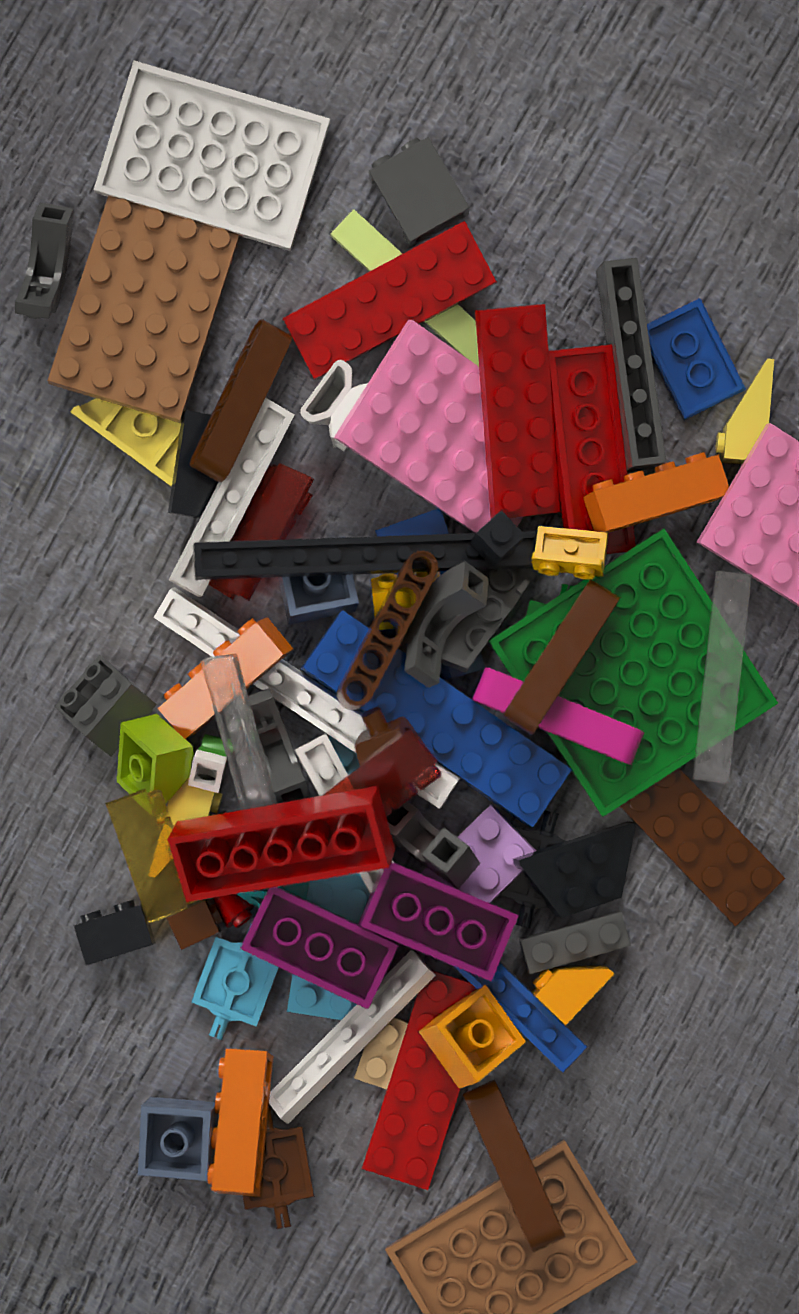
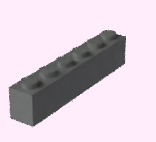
(628, 333)

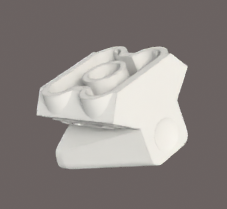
(333, 400)

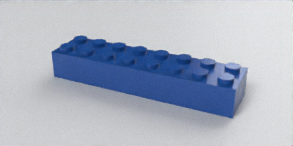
(451, 725)

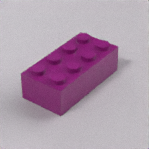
(438, 920)
(319, 946)

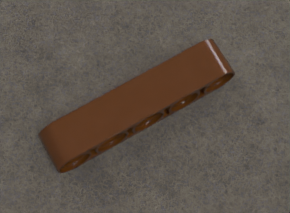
(240, 401)
(399, 617)
(561, 657)
(514, 1165)

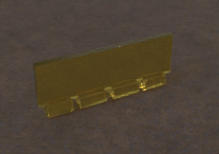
(148, 851)

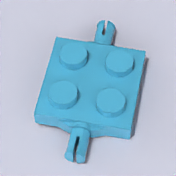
(233, 985)

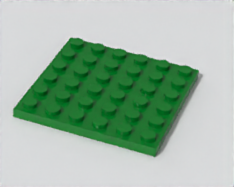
(638, 669)

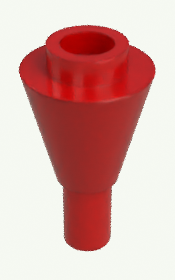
(234, 910)

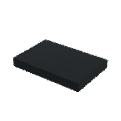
(190, 487)

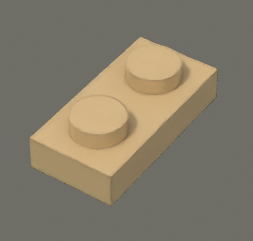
(381, 1054)

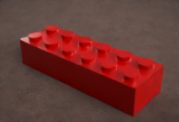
(282, 844)

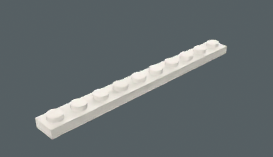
(285, 682)

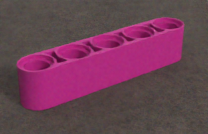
(566, 719)

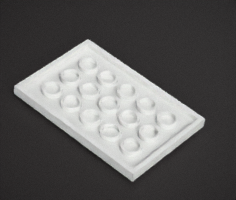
(212, 155)

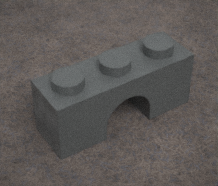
(433, 848)
(574, 942)

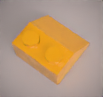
(569, 988)
(472, 1037)

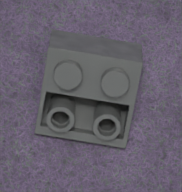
(101, 702)

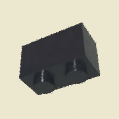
(114, 933)

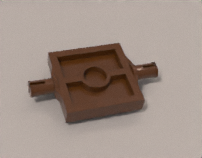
(284, 1172)

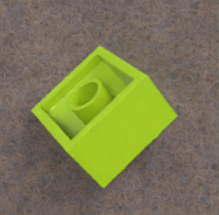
(152, 756)

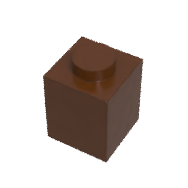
(195, 923)

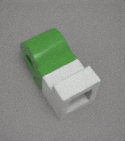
(209, 760)

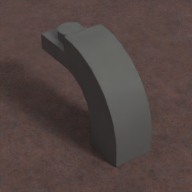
(47, 261)
(446, 603)
(278, 751)

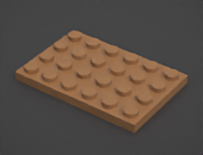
(143, 309)
(482, 1263)

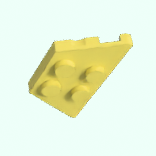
(140, 435)

